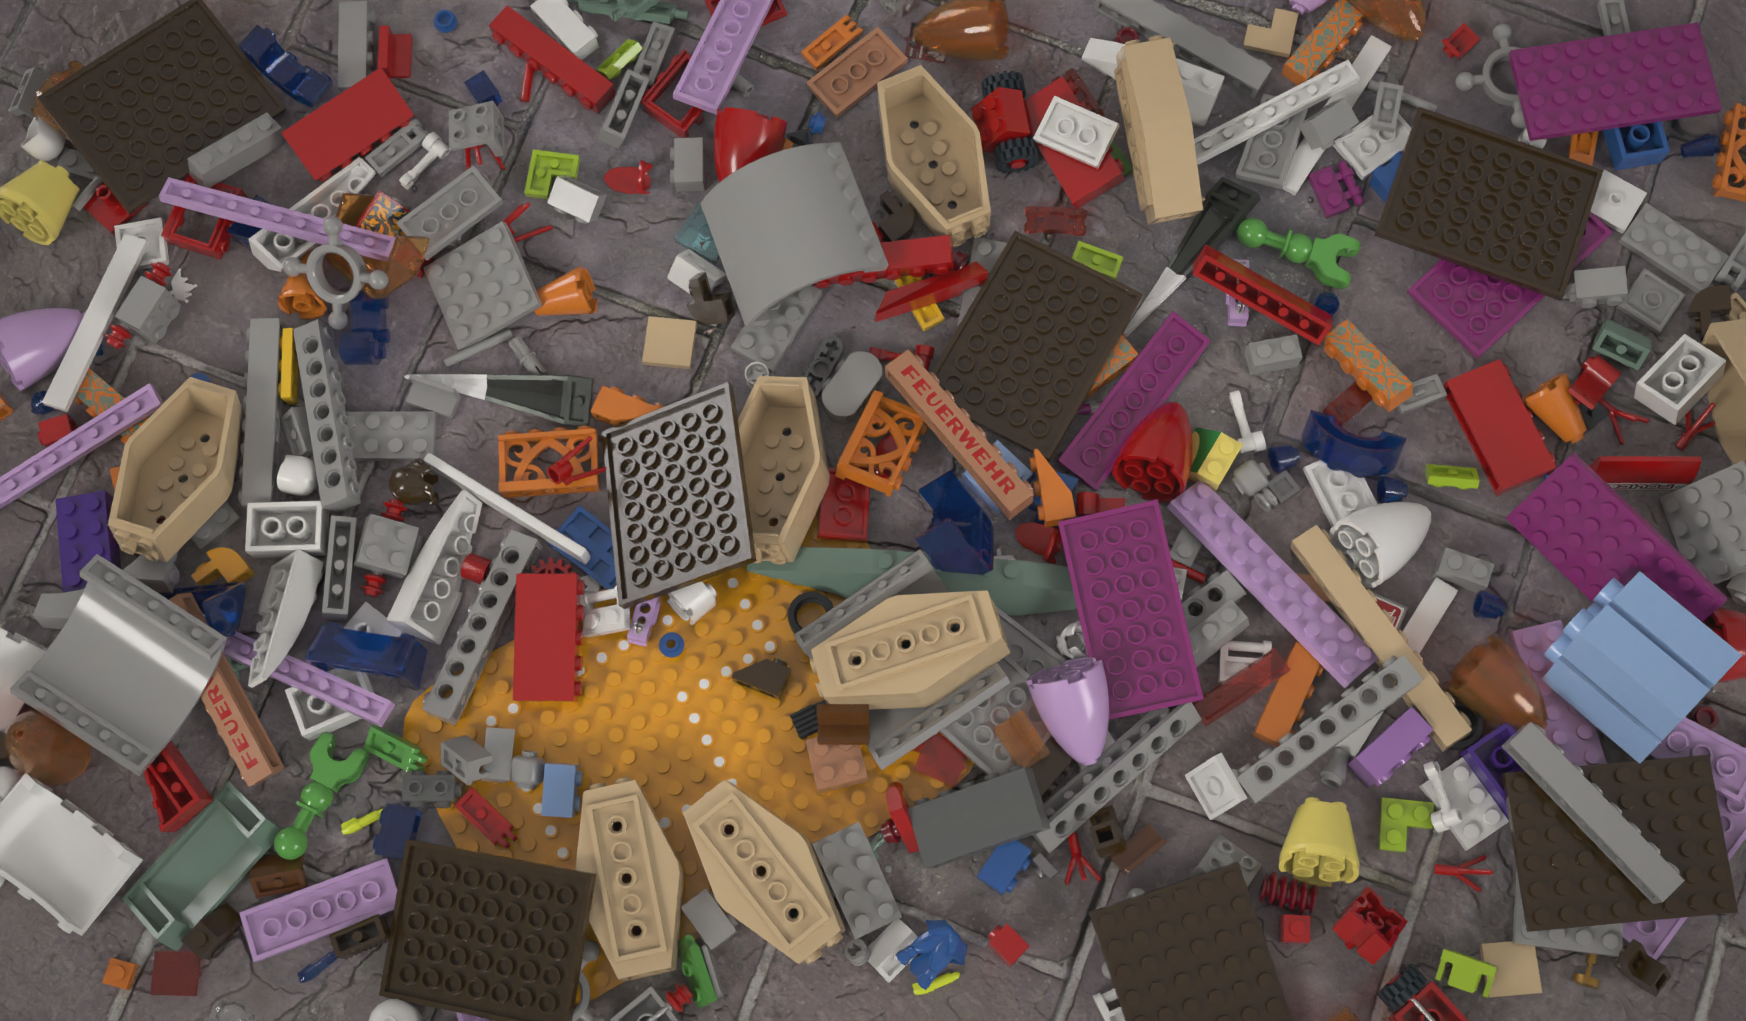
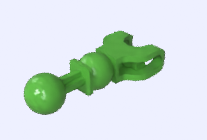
(1299, 248)
(318, 795)

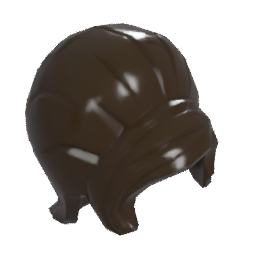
(413, 483)

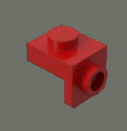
(1460, 42)

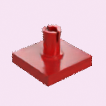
(108, 210)

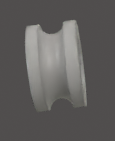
(1266, 499)
(853, 948)

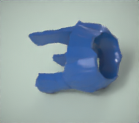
(939, 948)

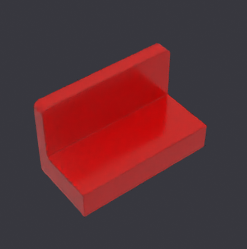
(394, 53)

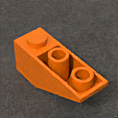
(617, 408)
(1054, 495)

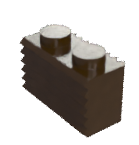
(360, 937)

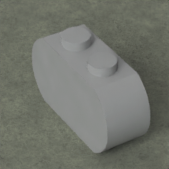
(851, 386)

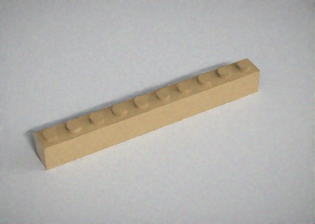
(1375, 629)

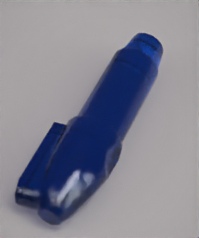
(314, 970)

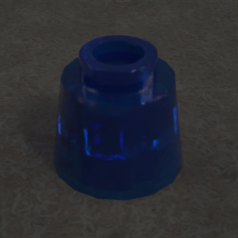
(1283, 457)
(1391, 489)
(1488, 606)

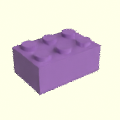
(1391, 748)

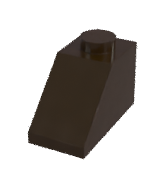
(764, 677)
(213, 931)

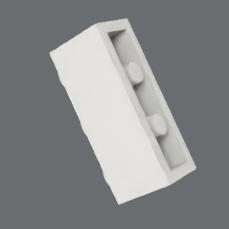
(566, 26)

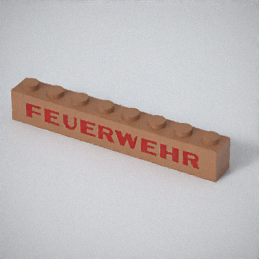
(959, 434)
(235, 716)

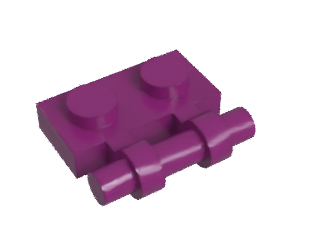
(1329, 192)

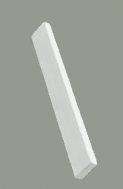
(1366, 66)
(1275, 111)
(95, 322)
(508, 509)
(1417, 632)

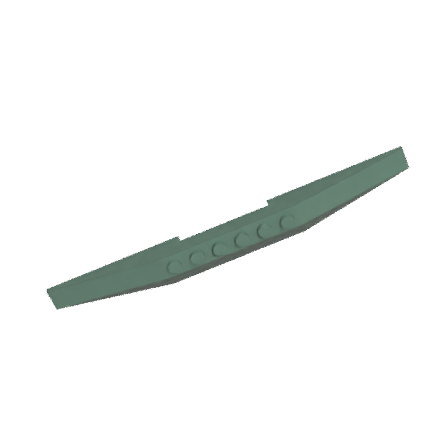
(1014, 585)

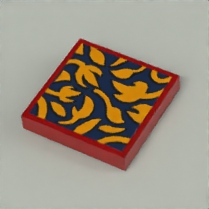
(382, 216)

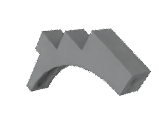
(56, 608)

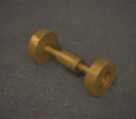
(1586, 980)

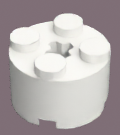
(693, 601)

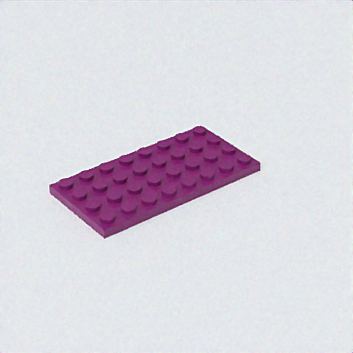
(1614, 81)
(1481, 307)
(1600, 537)
(1131, 608)

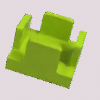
(1466, 971)

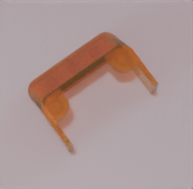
(404, 257)

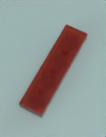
(1241, 686)

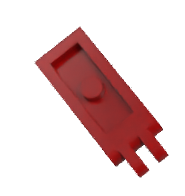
(485, 818)

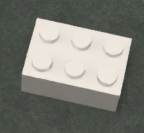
(1679, 379)
(284, 527)
(318, 716)

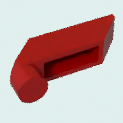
(898, 811)

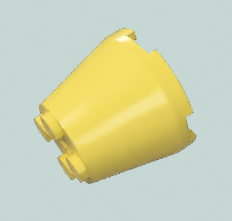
(38, 201)
(1320, 845)

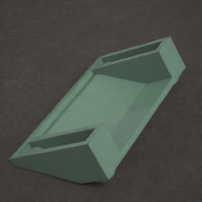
(201, 866)

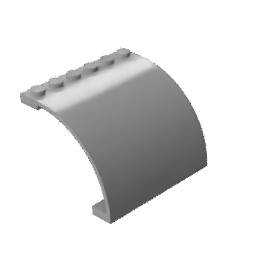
(790, 226)
(123, 668)
(903, 729)

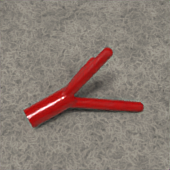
(1614, 411)
(1695, 429)
(1078, 858)
(1459, 870)

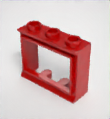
(664, 79)
(220, 238)

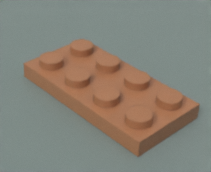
(857, 72)

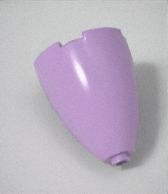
(36, 342)
(1074, 706)

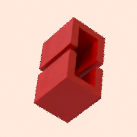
(1006, 944)

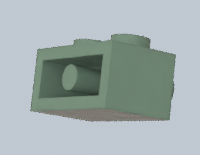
(1622, 344)

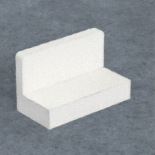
(688, 265)
(887, 945)

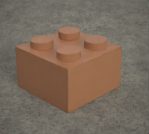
(836, 765)

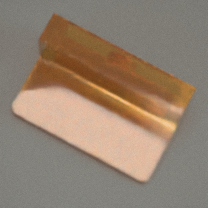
(1021, 740)

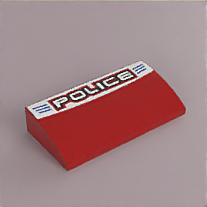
(1647, 471)

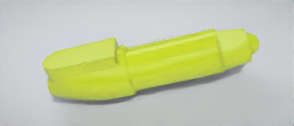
(355, 824)
(936, 983)

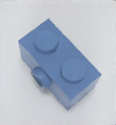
(561, 790)

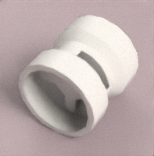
(754, 370)

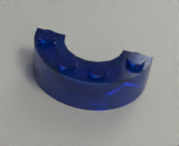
(282, 68)
(368, 333)
(1349, 451)

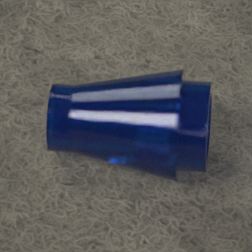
(1700, 147)

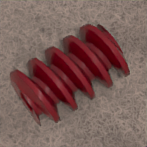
(1288, 893)

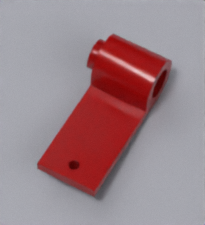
(1594, 381)

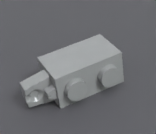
(1597, 287)

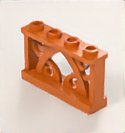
(1730, 155)
(874, 414)
(522, 486)

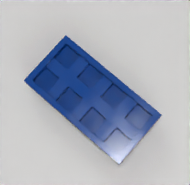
(597, 539)

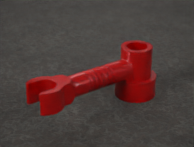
(923, 351)

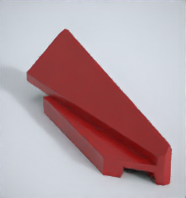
(930, 291)

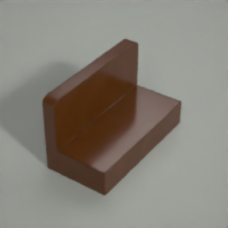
(843, 724)
(1139, 848)
(277, 875)

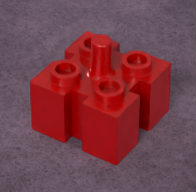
(1369, 926)

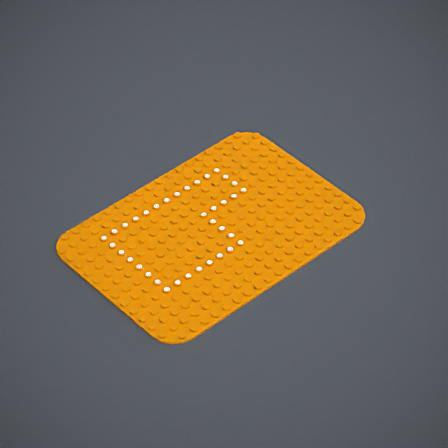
(673, 730)

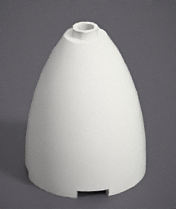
(1381, 538)

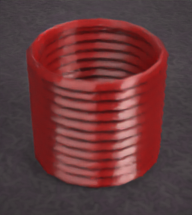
(475, 568)

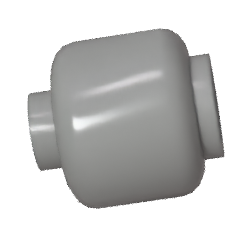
(1251, 477)
(527, 770)

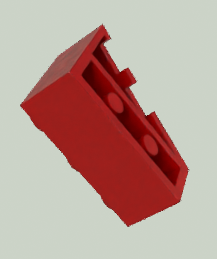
(175, 789)

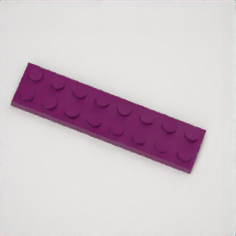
(1133, 397)

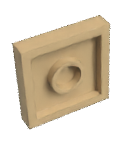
(669, 342)
(1517, 968)

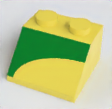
(1212, 456)

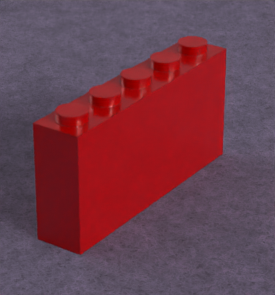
(348, 125)
(1078, 179)
(1499, 427)
(548, 637)

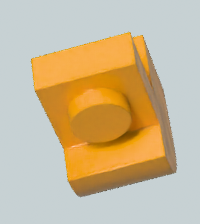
(225, 563)

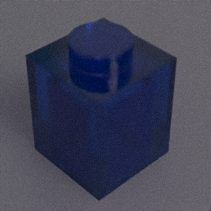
(482, 89)

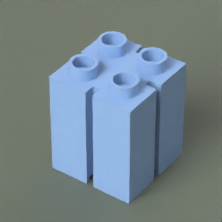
(1636, 663)

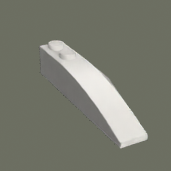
(1199, 84)
(274, 248)
(434, 582)
(284, 611)

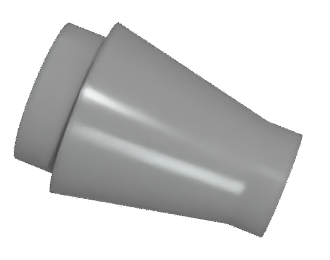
(1335, 770)

